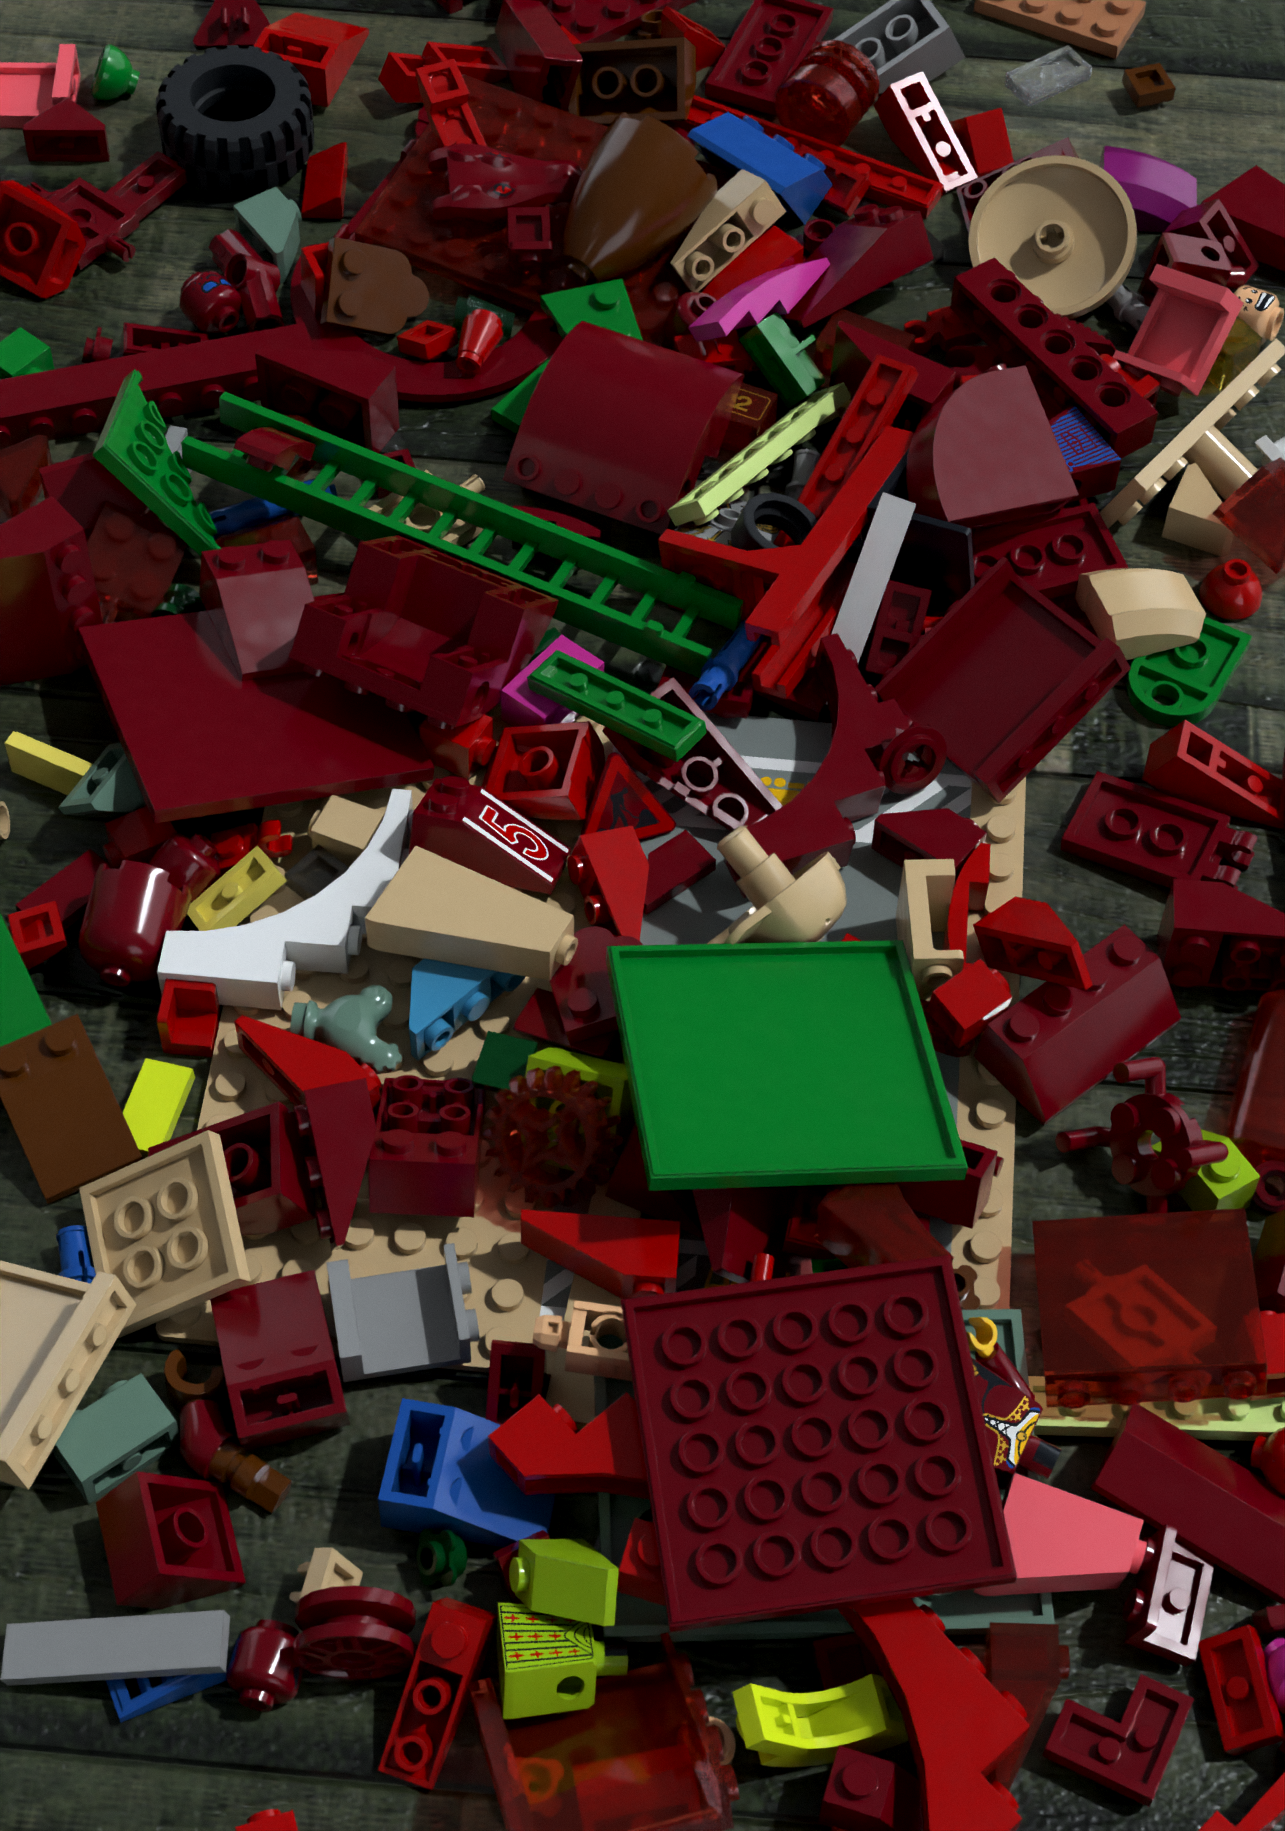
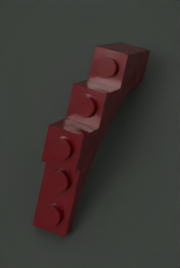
(848, 778)

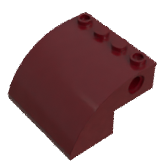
(621, 426)
(423, 631)

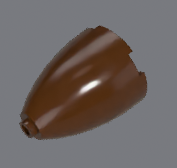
(632, 199)

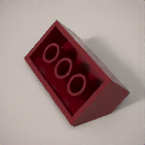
(1070, 1038)

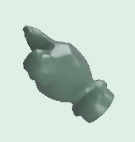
(351, 1026)

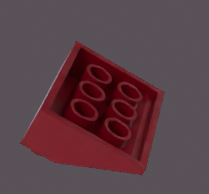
(44, 593)

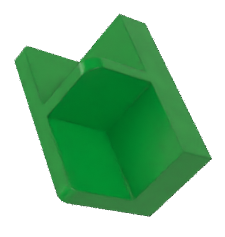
(783, 359)

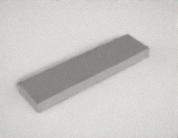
(116, 1648)

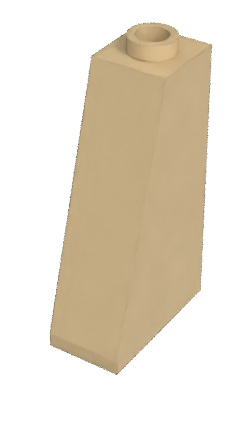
(468, 920)

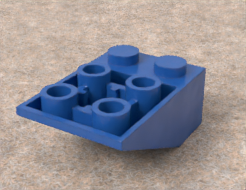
(447, 1480)

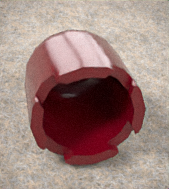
(129, 921)

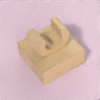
(326, 1570)

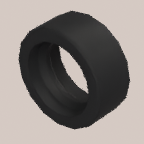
(775, 511)

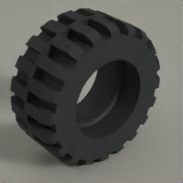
(232, 86)

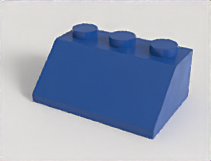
(743, 145)

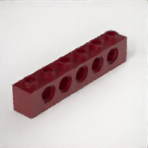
(1058, 361)

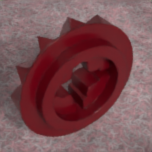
(908, 775)

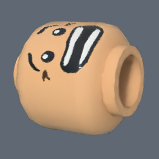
(1260, 311)

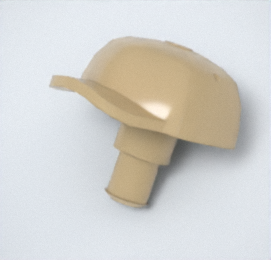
(784, 904)

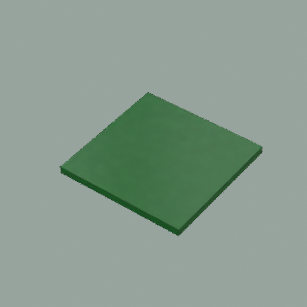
(781, 1065)

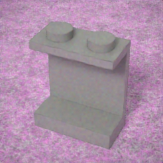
(402, 1318)

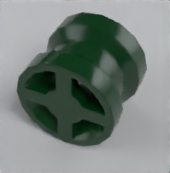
(179, 600)

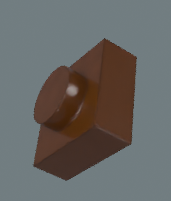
(1148, 85)

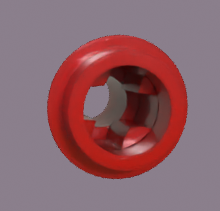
(478, 339)

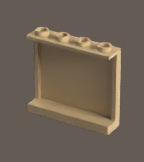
(49, 1353)

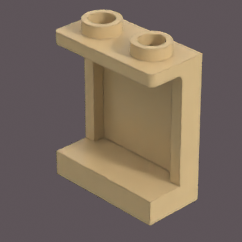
(924, 909)

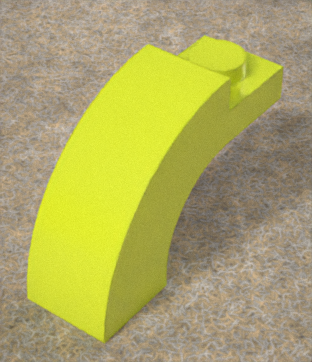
(811, 1726)

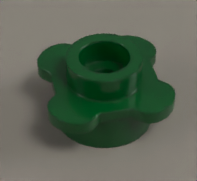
(441, 1557)

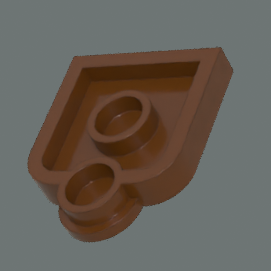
(370, 288)

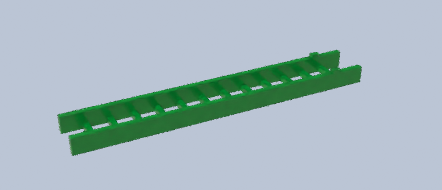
(491, 516)

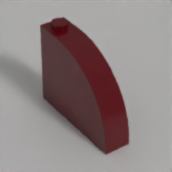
(988, 454)

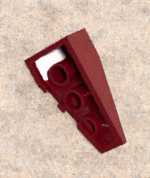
(708, 775)

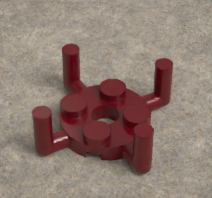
(1131, 1133)

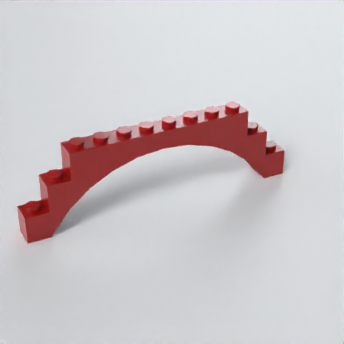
(948, 1708)

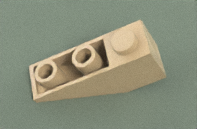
(726, 228)

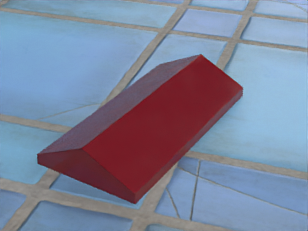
(1203, 1494)

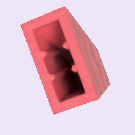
(1066, 1541)

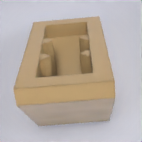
(1191, 516)

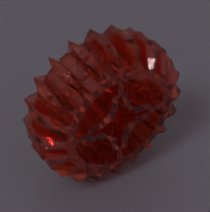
(519, 1116)

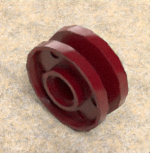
(354, 1632)

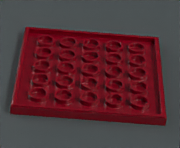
(228, 744)
(814, 1443)

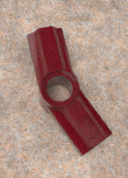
(251, 277)

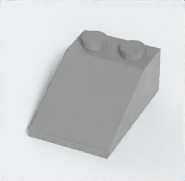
(905, 40)

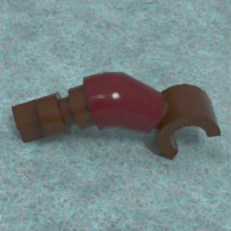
(210, 1446)

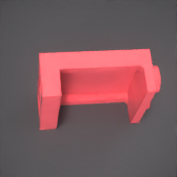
(36, 87)
(1181, 331)

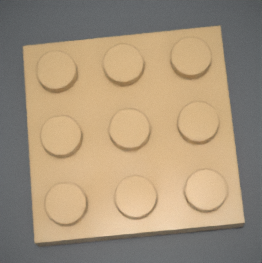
(168, 1229)

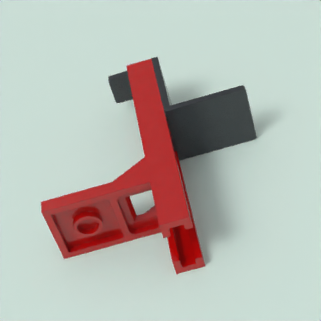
(816, 575)

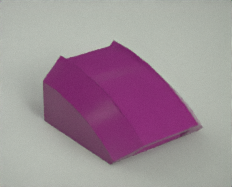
(1152, 185)

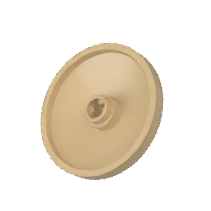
(1059, 230)

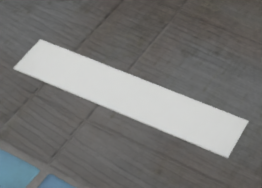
(873, 571)

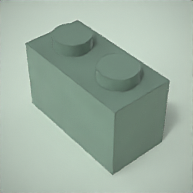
(116, 1437)

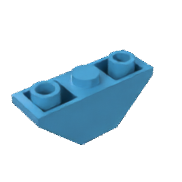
(448, 997)

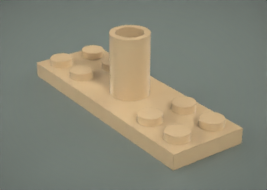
(1202, 444)

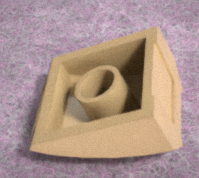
(1141, 609)

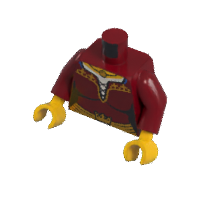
(1007, 1408)

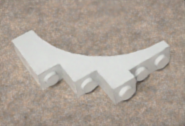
(260, 959)

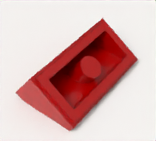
(326, 183)

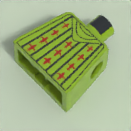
(550, 1662)

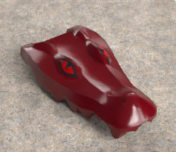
(491, 180)

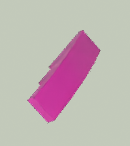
(757, 299)

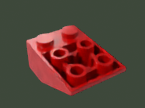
(317, 48)

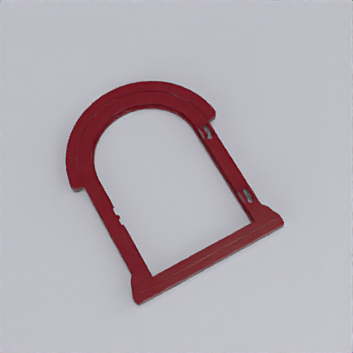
(432, 380)

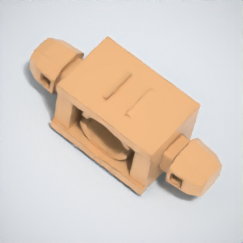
(594, 1360)

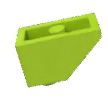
(1220, 1184)
(565, 1580)

